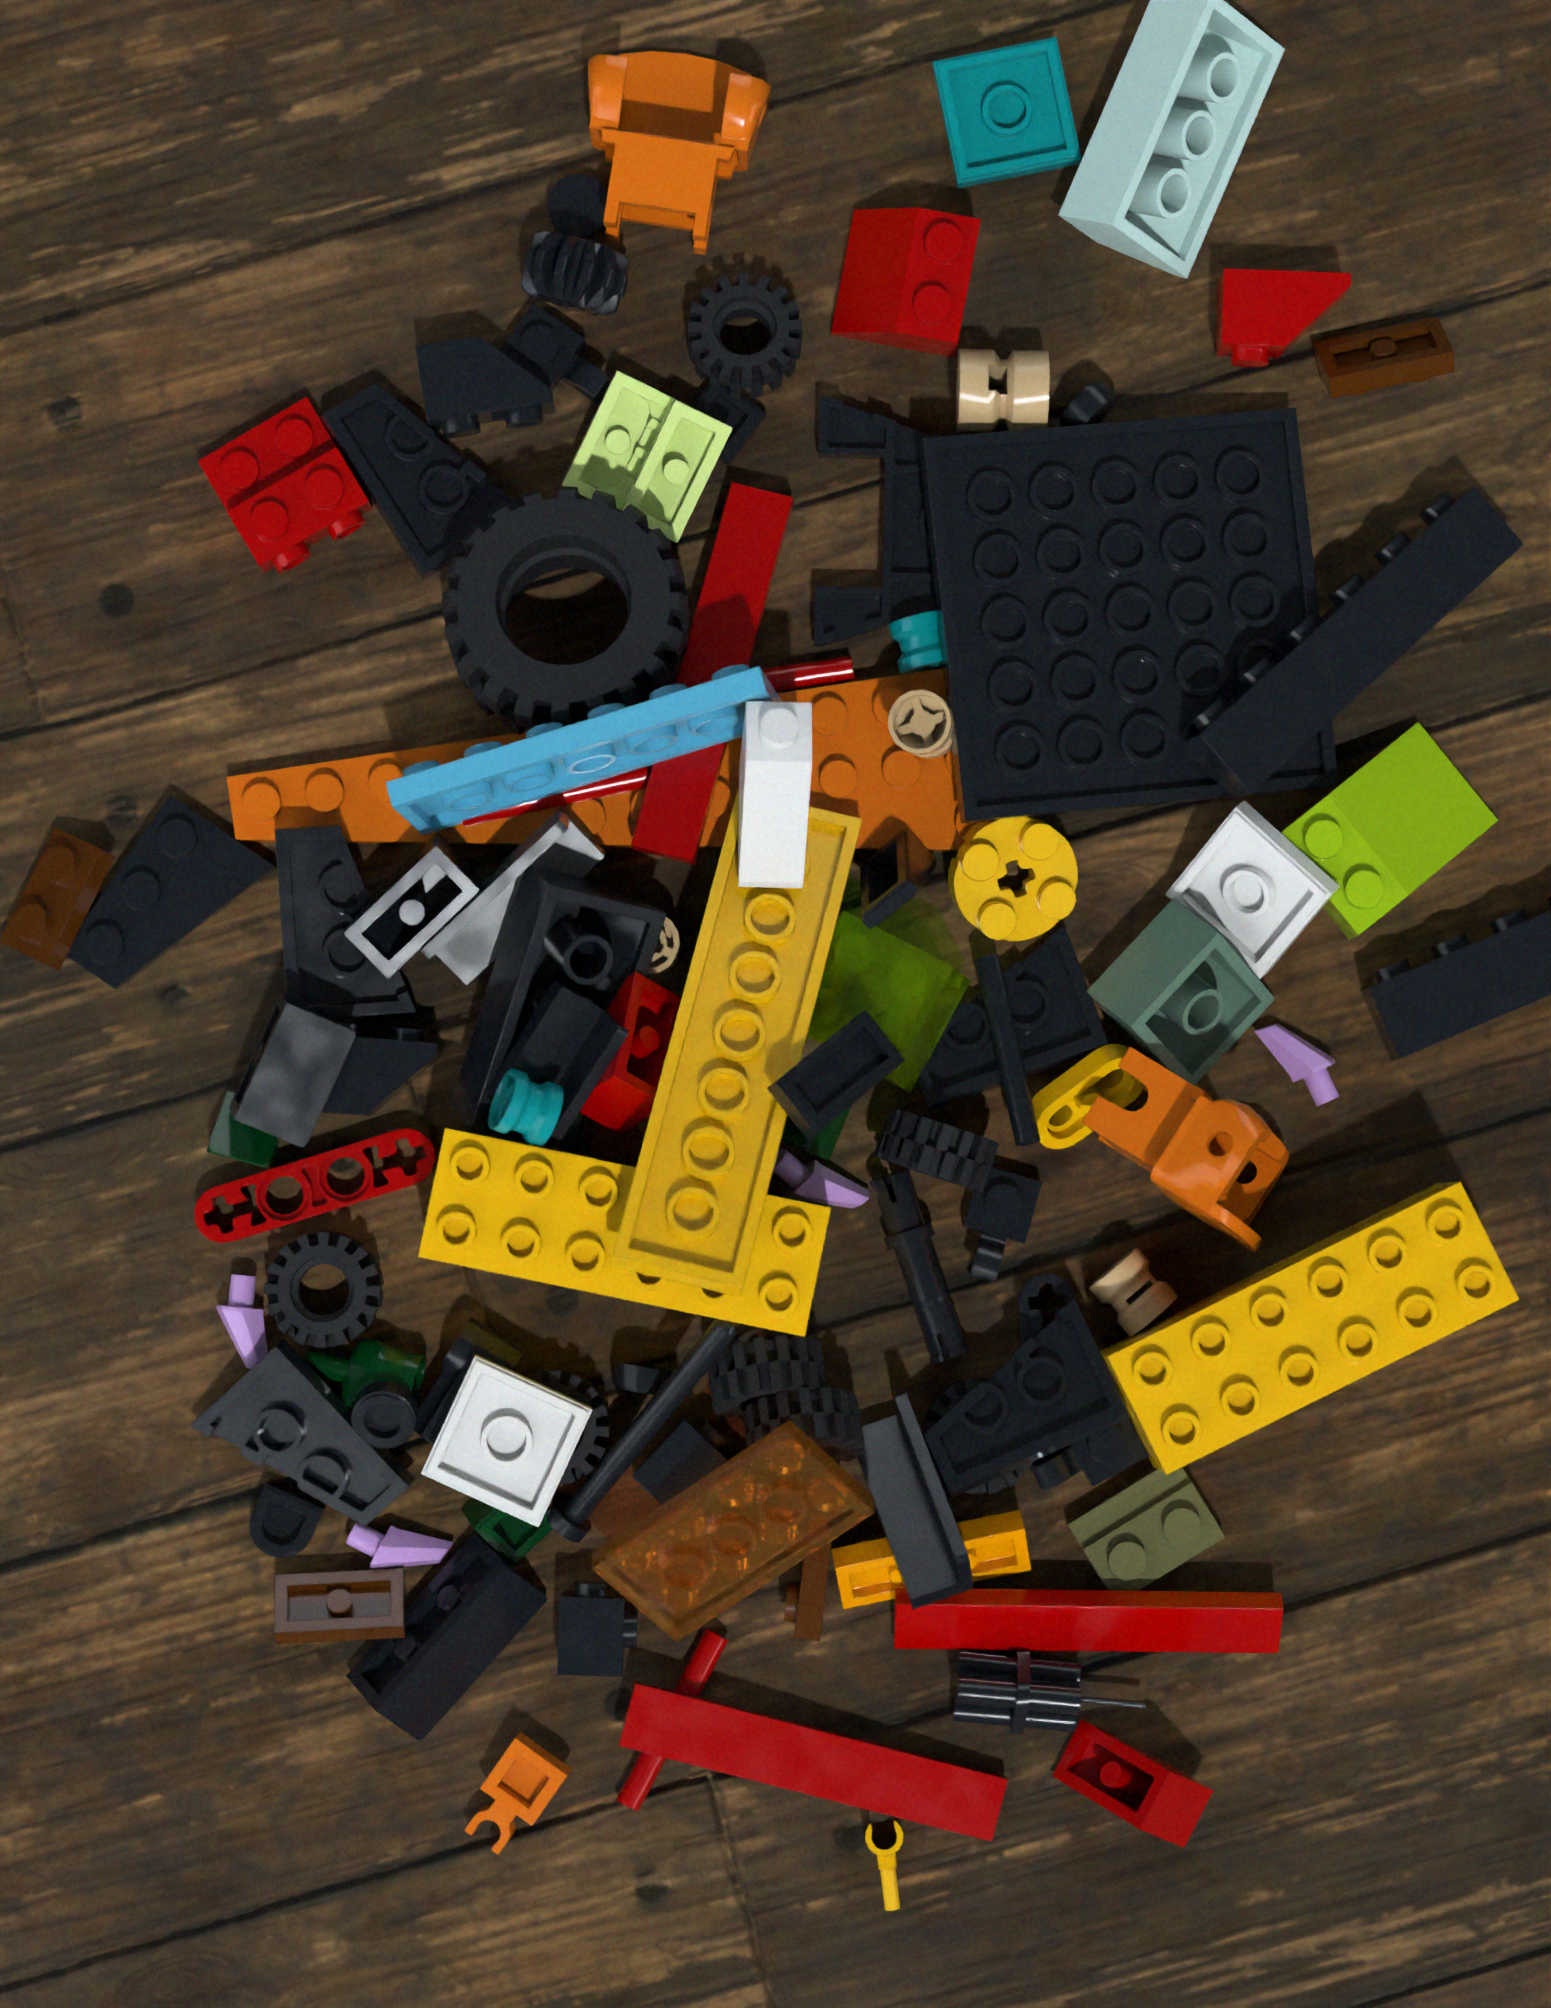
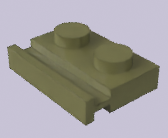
(1145, 1530)

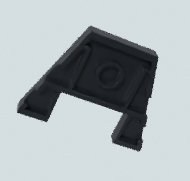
(906, 546)

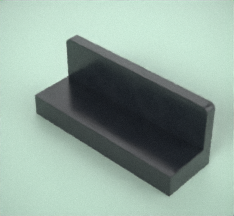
(913, 1508)
(450, 1638)

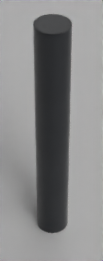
(1007, 1050)

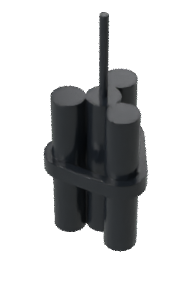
(1021, 1692)

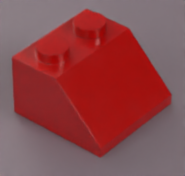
(906, 278)

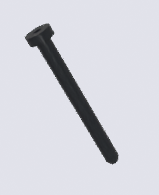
(571, 1516)

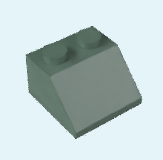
(1181, 993)

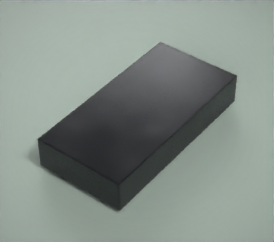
(836, 1074)

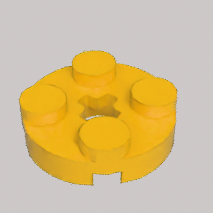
(1044, 895)

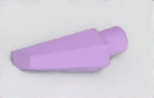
(1301, 1061)
(817, 1183)
(243, 1322)
(397, 1547)

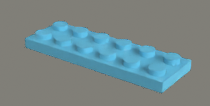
(572, 756)

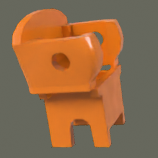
(671, 134)
(1174, 1144)

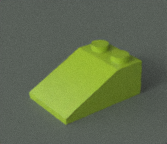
(1389, 828)

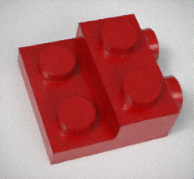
(286, 487)

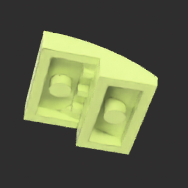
(648, 453)

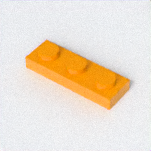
(993, 1544)

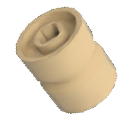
(1025, 386)

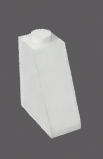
(774, 794)

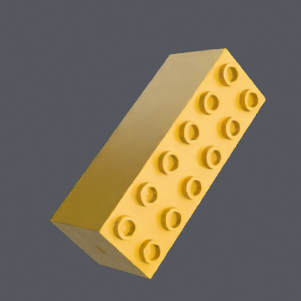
(558, 1223)
(1308, 1326)

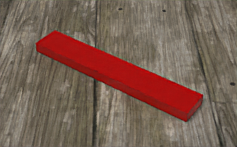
(719, 637)
(1093, 1621)
(812, 1761)

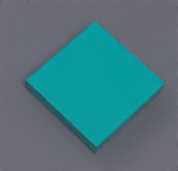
(1006, 112)

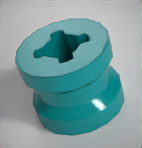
(918, 642)
(526, 1107)

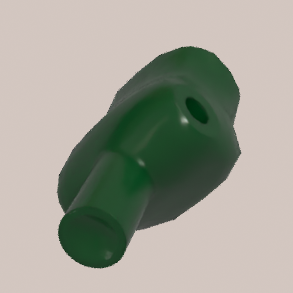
(367, 1364)

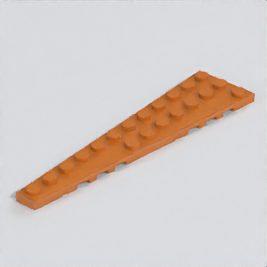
(852, 773)

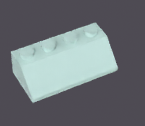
(1172, 132)

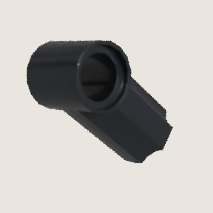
(472, 1340)

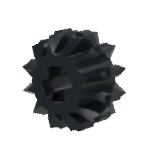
(575, 273)

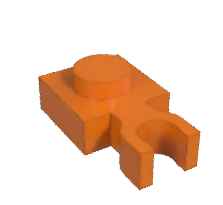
(521, 1787)

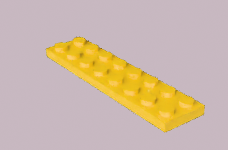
(734, 1035)

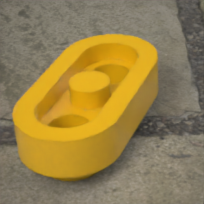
(1069, 1097)

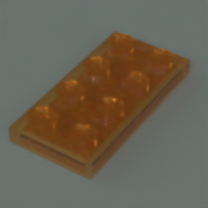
(733, 1531)

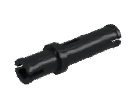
(919, 1265)

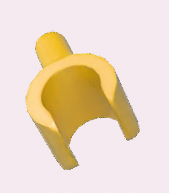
(887, 1865)

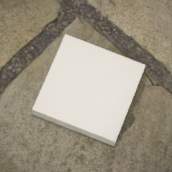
(1253, 888)
(507, 1440)

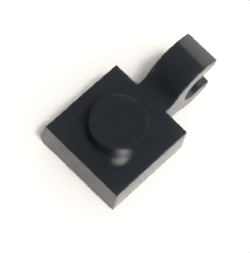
(551, 354)
(1000, 1215)
(1096, 1456)

